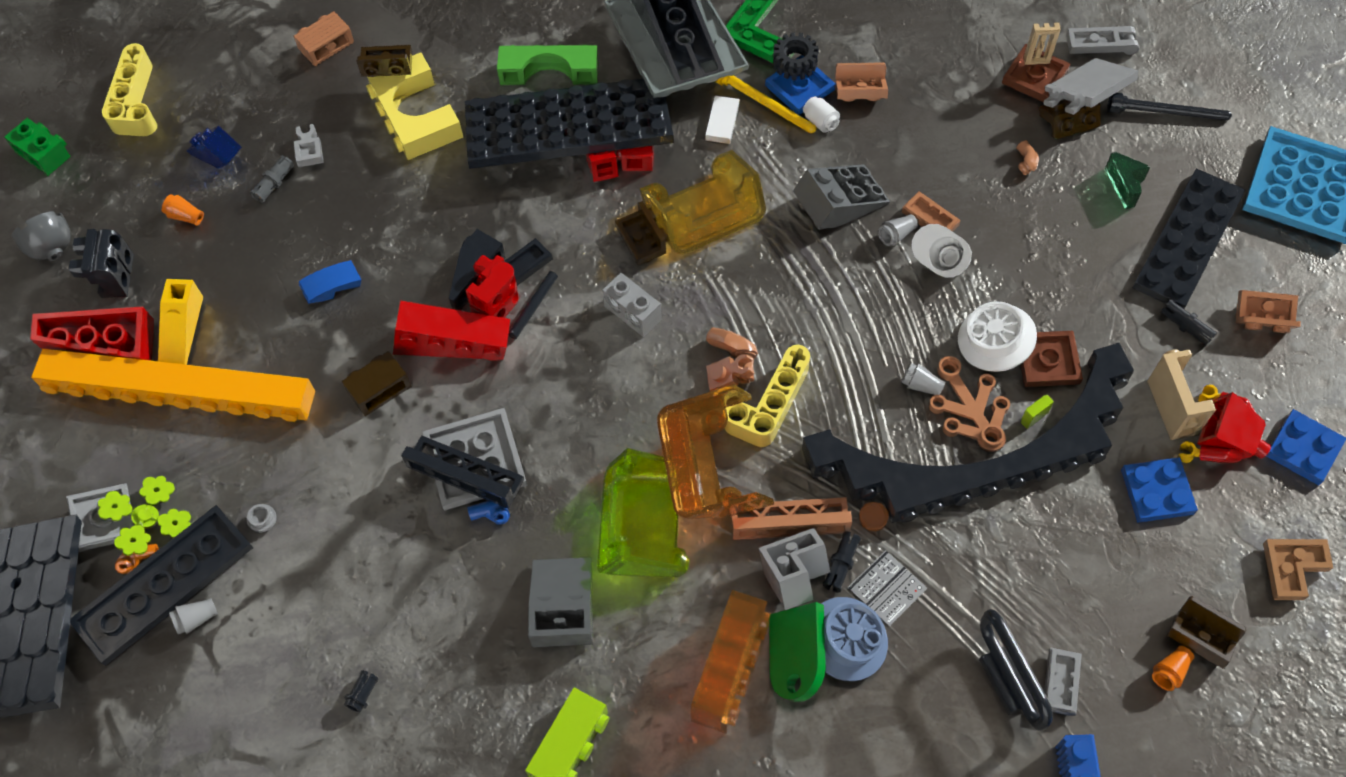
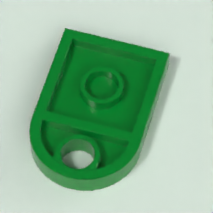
(797, 651)

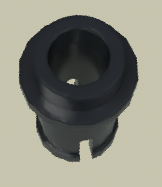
(360, 692)

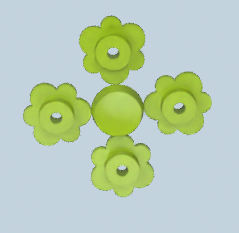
(143, 516)

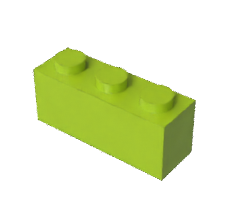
(569, 737)

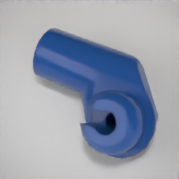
(490, 510)

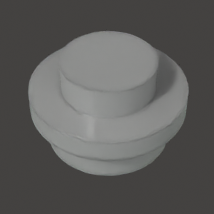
(261, 518)

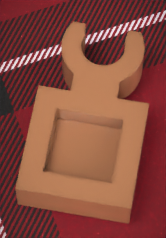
(726, 371)

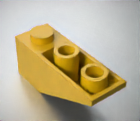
(178, 320)

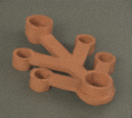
(971, 408)

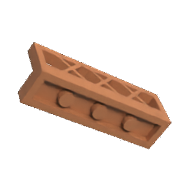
(791, 523)

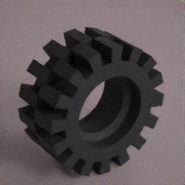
(795, 67)

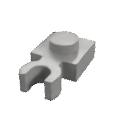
(308, 148)

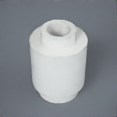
(821, 114)

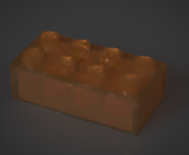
(728, 663)

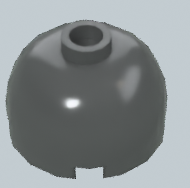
(44, 236)

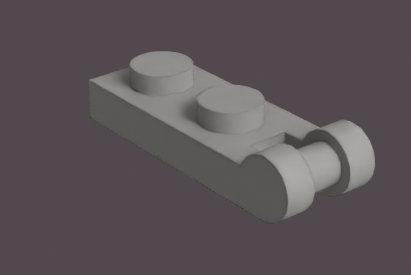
(1102, 40)

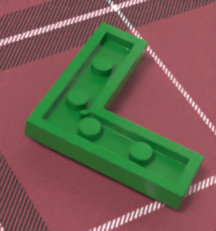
(745, 30)

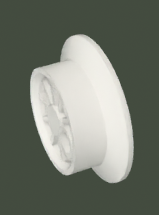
(997, 337)

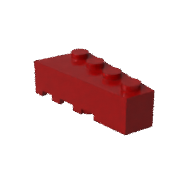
(99, 332)
(449, 333)

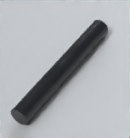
(532, 305)

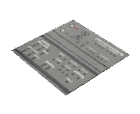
(887, 587)

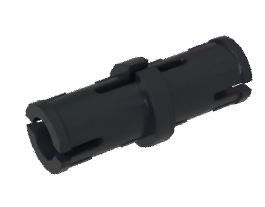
(1188, 322)
(841, 561)

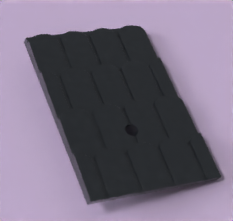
(35, 612)

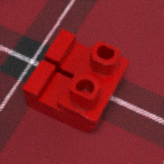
(496, 288)

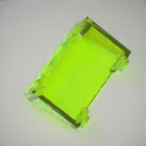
(639, 519)

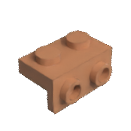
(861, 81)
(1268, 310)

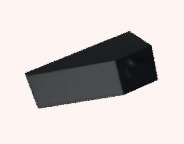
(470, 251)

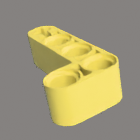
(123, 102)
(775, 394)

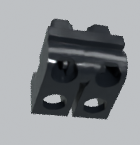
(104, 262)

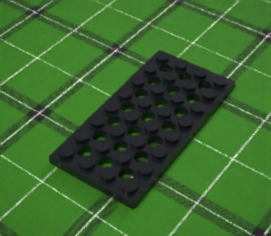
(556, 107)

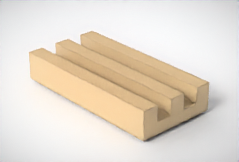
(1043, 32)

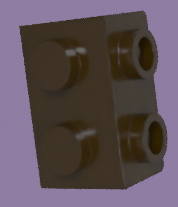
(385, 60)
(1067, 124)
(642, 234)
(1206, 631)

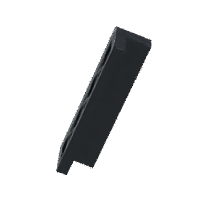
(462, 477)

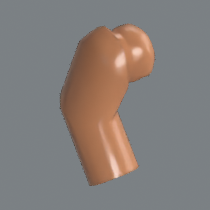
(1030, 157)

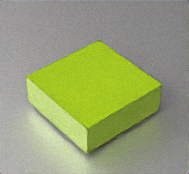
(1036, 411)

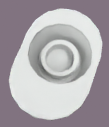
(941, 250)

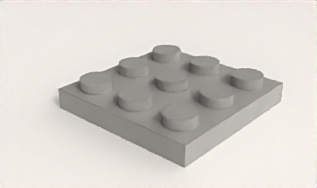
(482, 436)

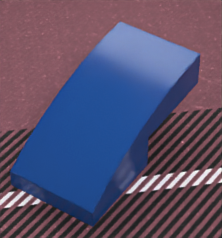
(325, 282)

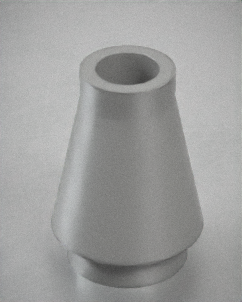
(896, 230)
(922, 380)
(192, 615)

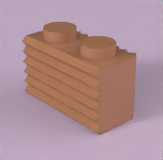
(323, 38)

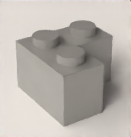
(792, 564)

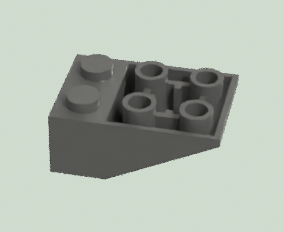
(839, 194)
(561, 602)

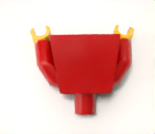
(1231, 431)

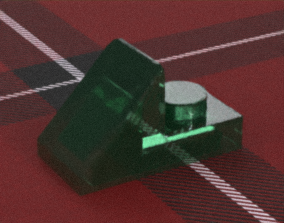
(1126, 177)

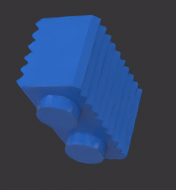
(1078, 756)

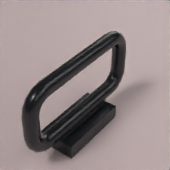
(1012, 674)

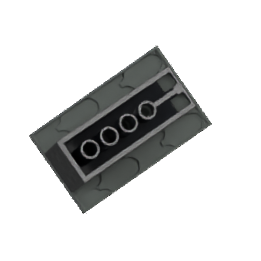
(676, 42)

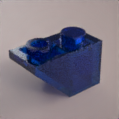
(213, 147)

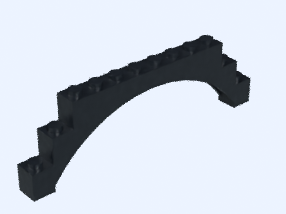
(919, 489)

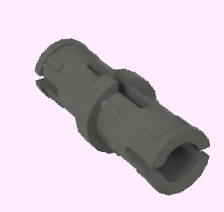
(272, 179)

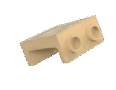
(1173, 398)

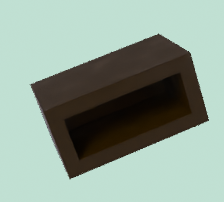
(376, 383)

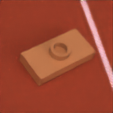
(929, 212)

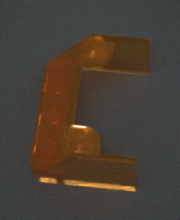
(690, 459)

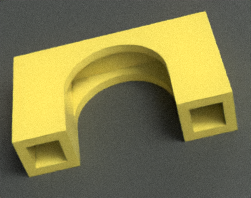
(413, 133)

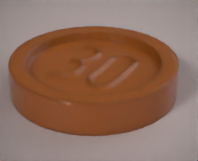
(873, 516)

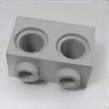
(632, 304)

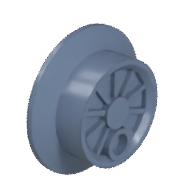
(853, 639)

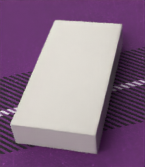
(722, 119)

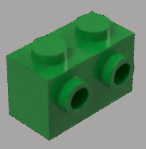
(38, 146)

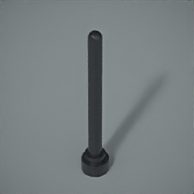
(1118, 103)

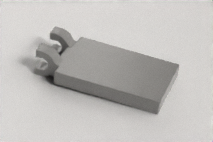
(1089, 84)

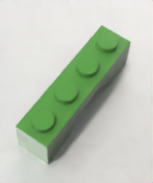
(519, 63)

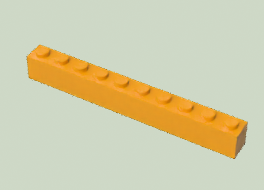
(174, 384)

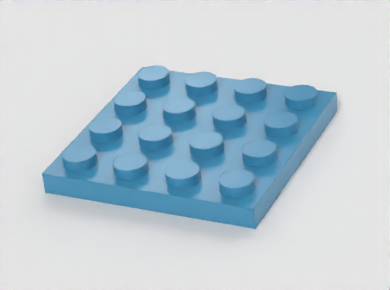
(1300, 184)

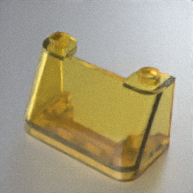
(710, 208)

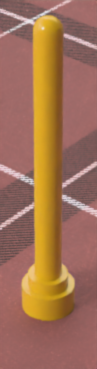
(768, 102)

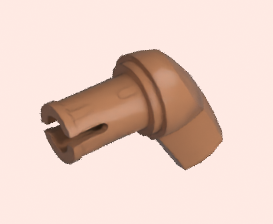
(735, 345)

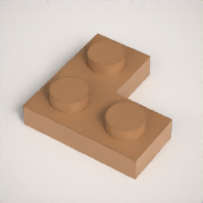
(1289, 560)

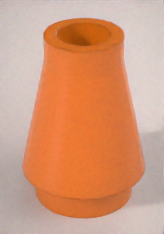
(179, 209)
(1173, 669)

